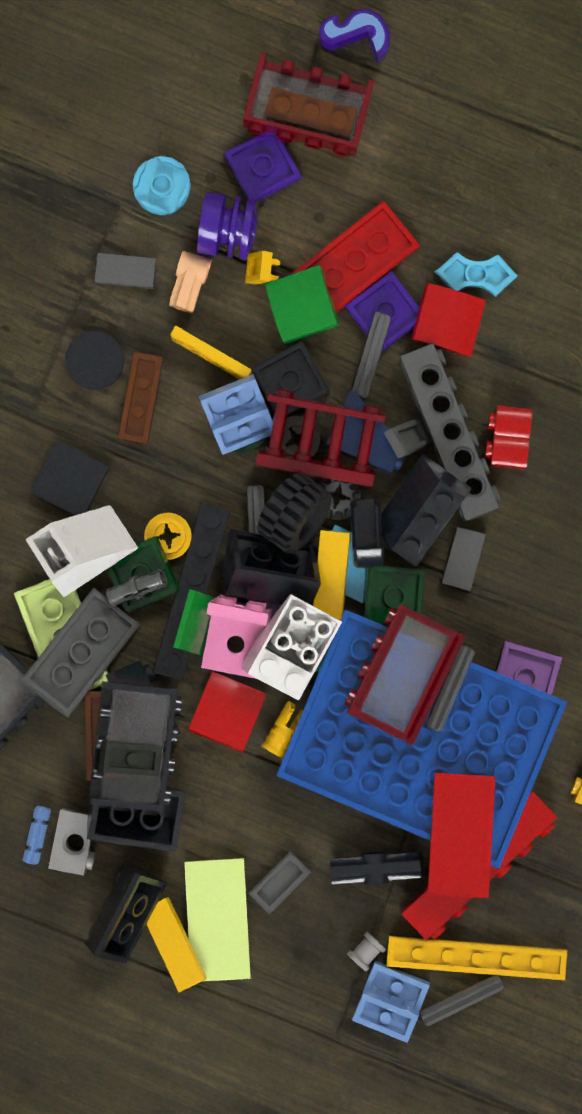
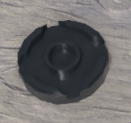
(94, 360)

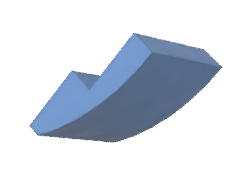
(237, 414)
(391, 1001)

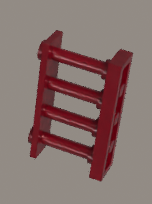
(302, 460)

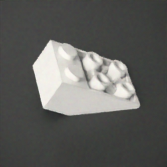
(81, 547)
(291, 646)

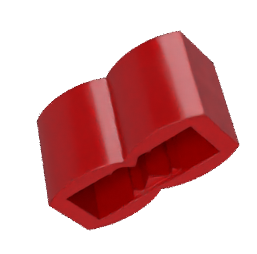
(509, 437)

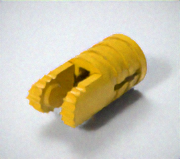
(280, 735)

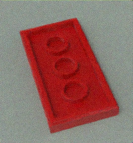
(363, 254)
(461, 835)

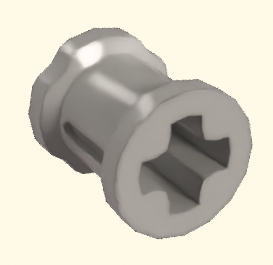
(366, 951)

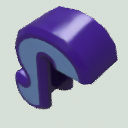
(357, 26)

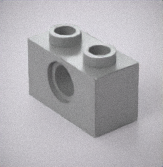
(63, 857)

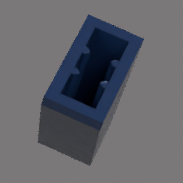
(382, 454)

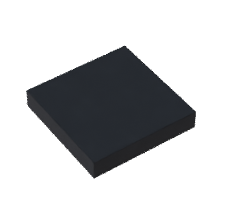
(291, 371)
(69, 479)

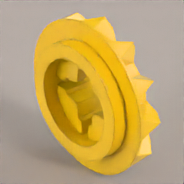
(177, 525)

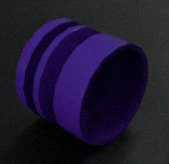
(226, 226)

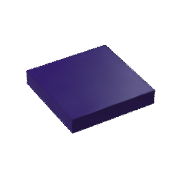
(262, 166)
(389, 298)

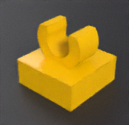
(259, 268)

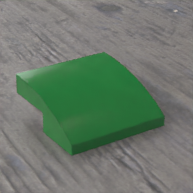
(302, 304)
(194, 623)

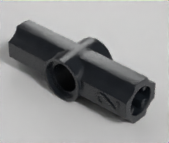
(375, 868)

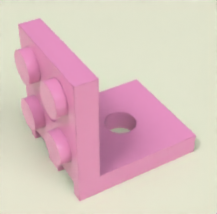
(228, 620)

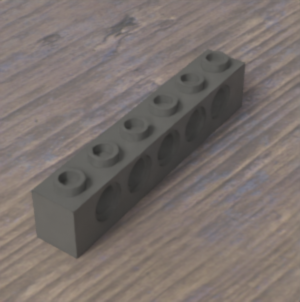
(433, 360)

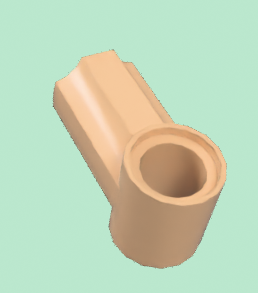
(190, 274)

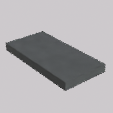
(79, 653)

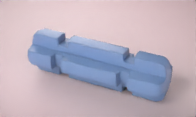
(36, 835)

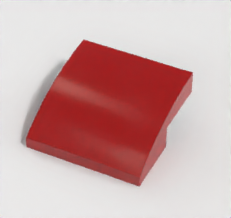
(448, 319)
(227, 712)

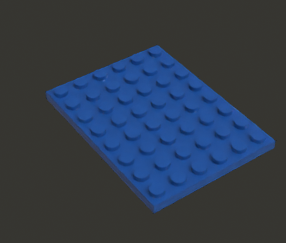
(491, 731)

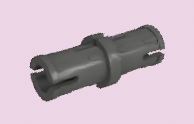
(137, 587)

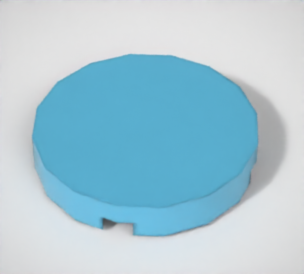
(161, 185)

